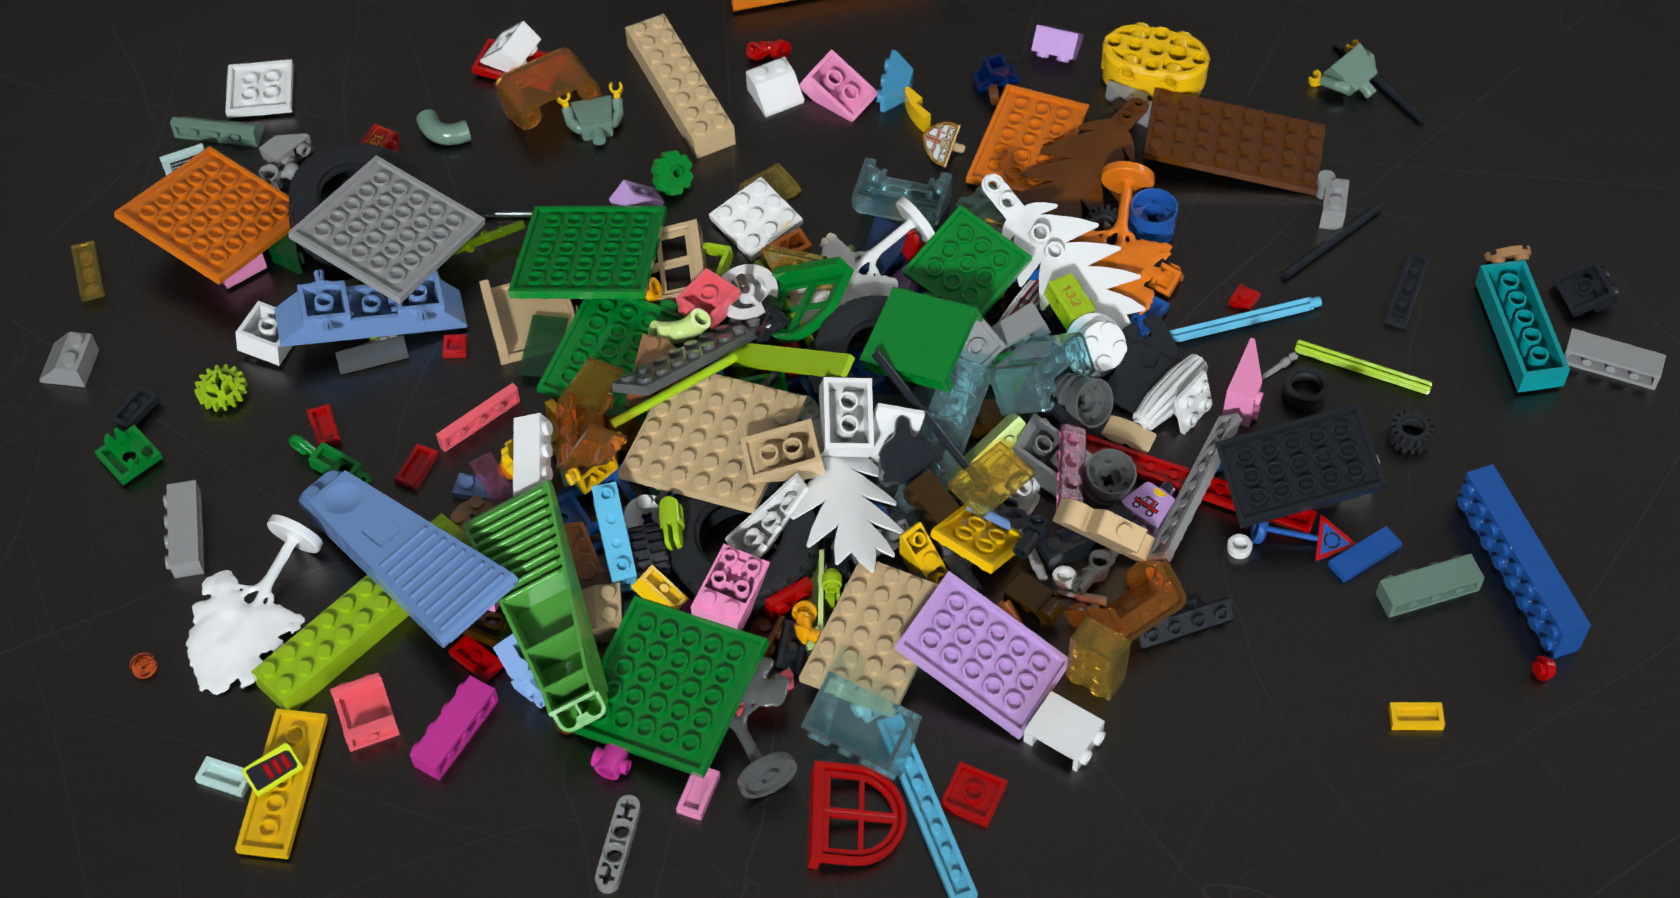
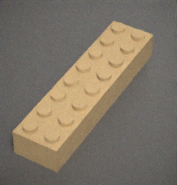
(680, 86)

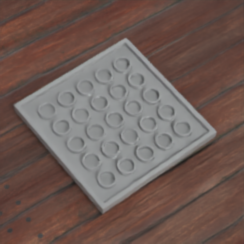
(387, 229)

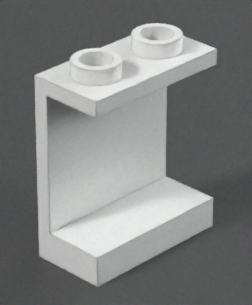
(1066, 729)

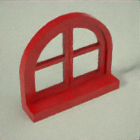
(821, 812)

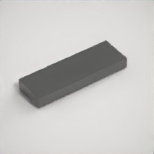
(372, 355)

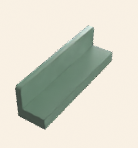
(217, 131)

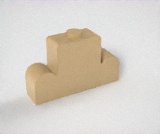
(1105, 528)

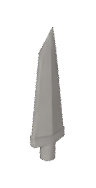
(1035, 561)

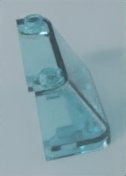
(878, 194)

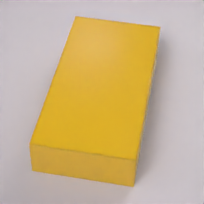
(1416, 716)

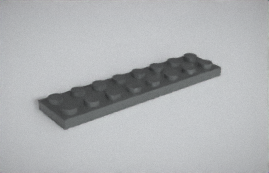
(687, 359)

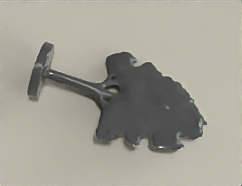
(775, 769)

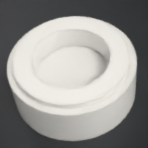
(1239, 546)
(1064, 577)

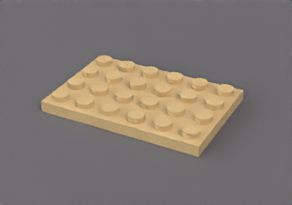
(866, 628)

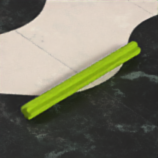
(1364, 367)

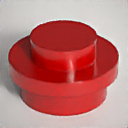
(1544, 668)

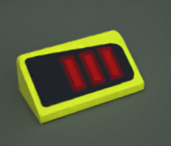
(272, 769)

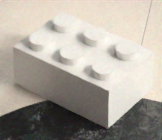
(846, 417)

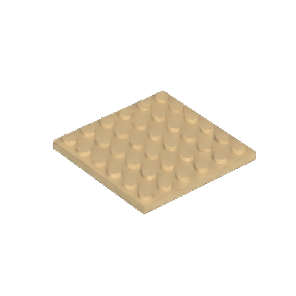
(695, 443)

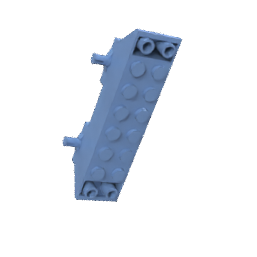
(340, 312)

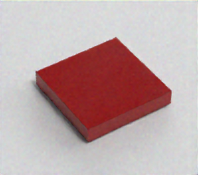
(973, 794)

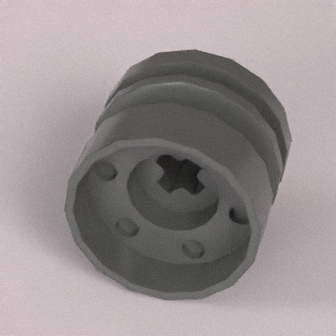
(1084, 398)
(1112, 469)

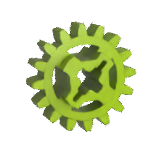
(221, 387)

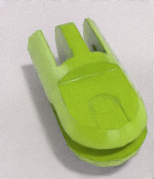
(671, 522)

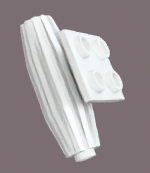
(1179, 392)

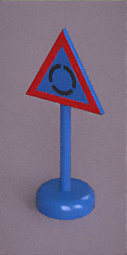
(1329, 538)

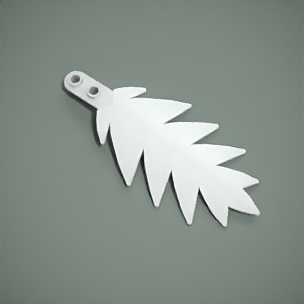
(1046, 240)
(846, 504)

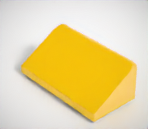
(657, 588)

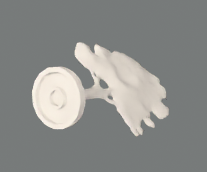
(867, 284)
(234, 633)

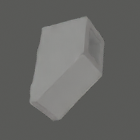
(286, 149)

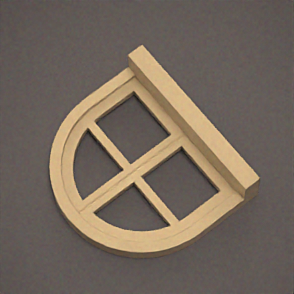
(695, 256)

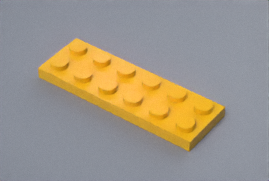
(275, 815)

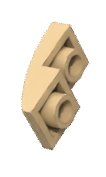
(1125, 431)

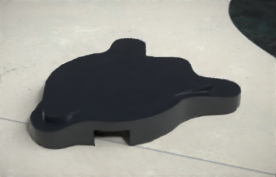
(904, 456)

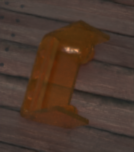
(580, 418)

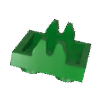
(126, 441)

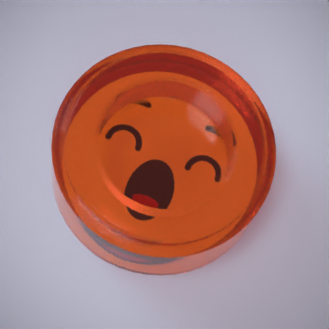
(143, 665)

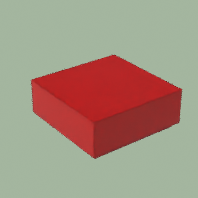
(455, 346)

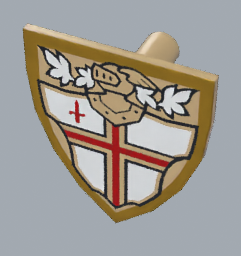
(940, 141)

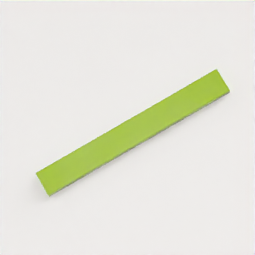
(793, 360)

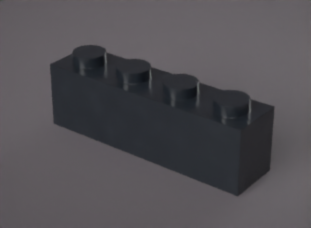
(1069, 546)

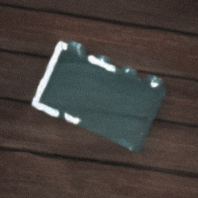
(862, 725)

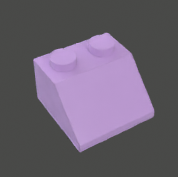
(1056, 42)

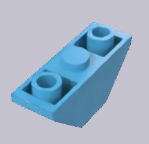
(897, 77)

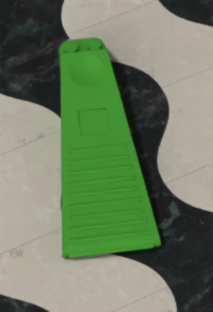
(546, 603)

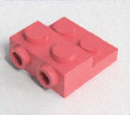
(710, 294)

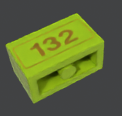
(1068, 299)

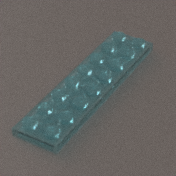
(956, 415)

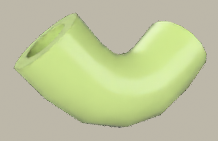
(681, 330)

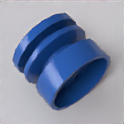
(1153, 215)

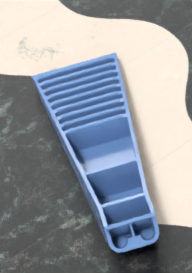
(412, 560)

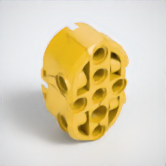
(1155, 58)

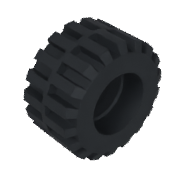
(649, 548)

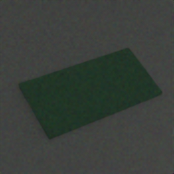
(541, 344)

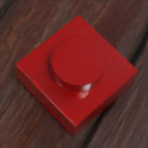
(1244, 298)

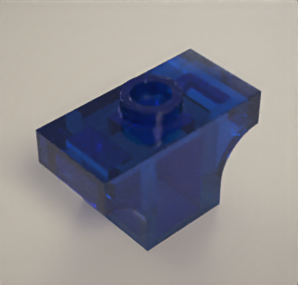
(995, 70)

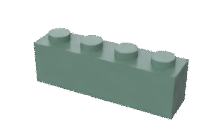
(1429, 585)

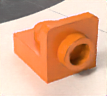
(1167, 284)

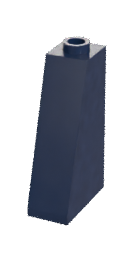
(890, 259)

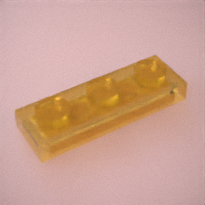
(88, 271)

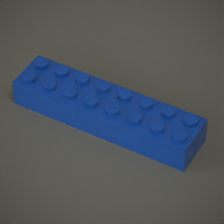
(1523, 562)

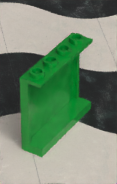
(920, 337)

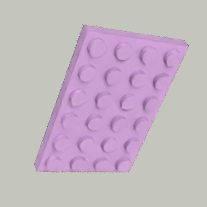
(983, 654)

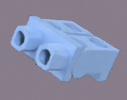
(518, 669)

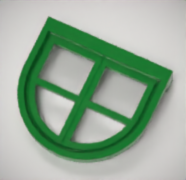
(809, 276)

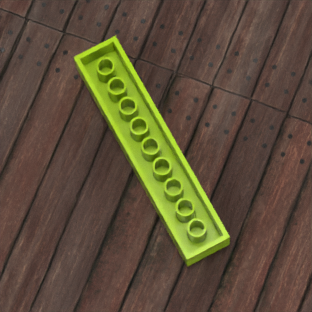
(334, 639)

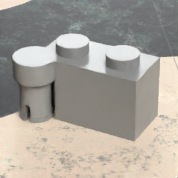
(1334, 200)

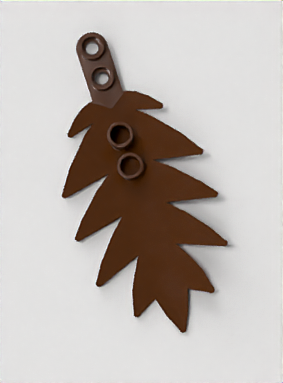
(1087, 154)

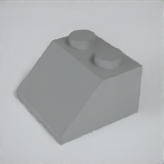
(70, 360)

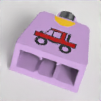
(1150, 505)

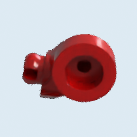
(761, 49)

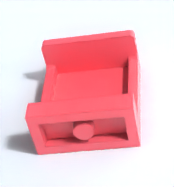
(364, 711)

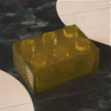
(1097, 658)

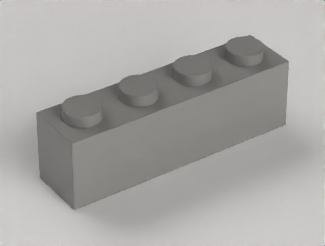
(1020, 327)
(1614, 359)
(184, 529)

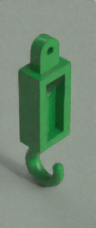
(328, 458)

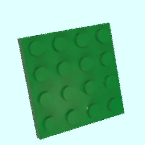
(967, 262)

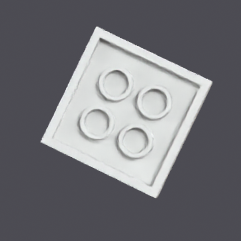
(259, 88)
(755, 218)

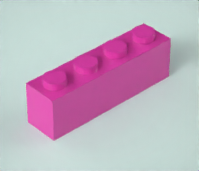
(453, 727)

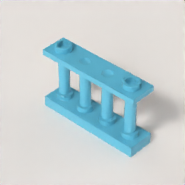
(614, 536)

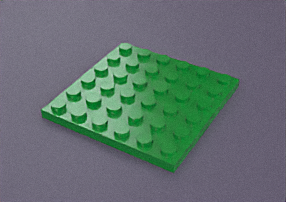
(588, 252)
(608, 333)
(673, 685)

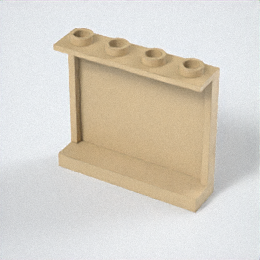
(512, 318)

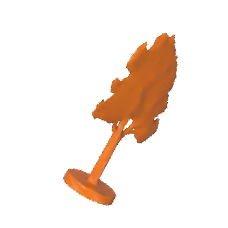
(1136, 255)

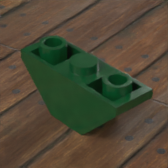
(287, 254)

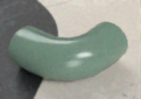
(442, 132)

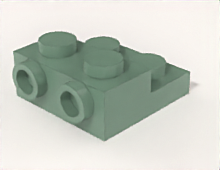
(982, 206)

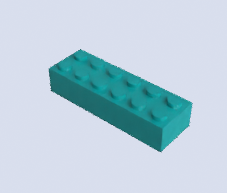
(1522, 326)

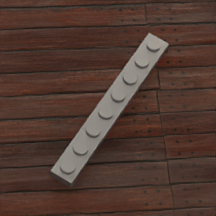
(1193, 489)

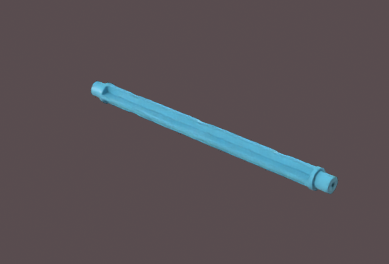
(1245, 319)

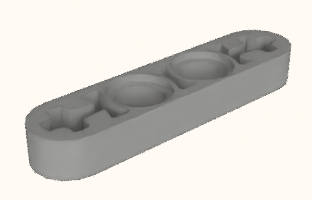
(621, 844)

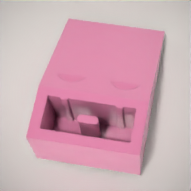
(730, 588)

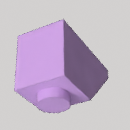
(635, 195)

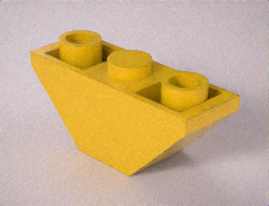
(920, 554)

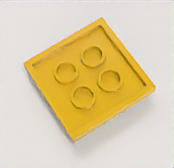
(976, 539)

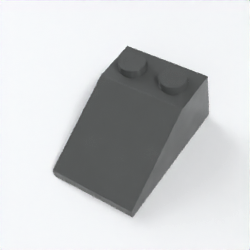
(1040, 451)

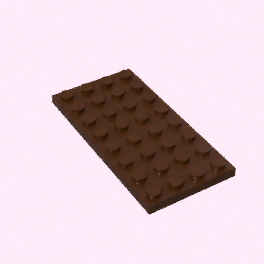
(1234, 141)

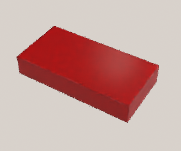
(324, 425)
(416, 467)

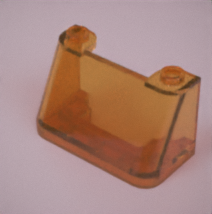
(541, 82)
(1151, 599)

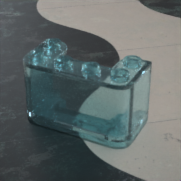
(1027, 374)

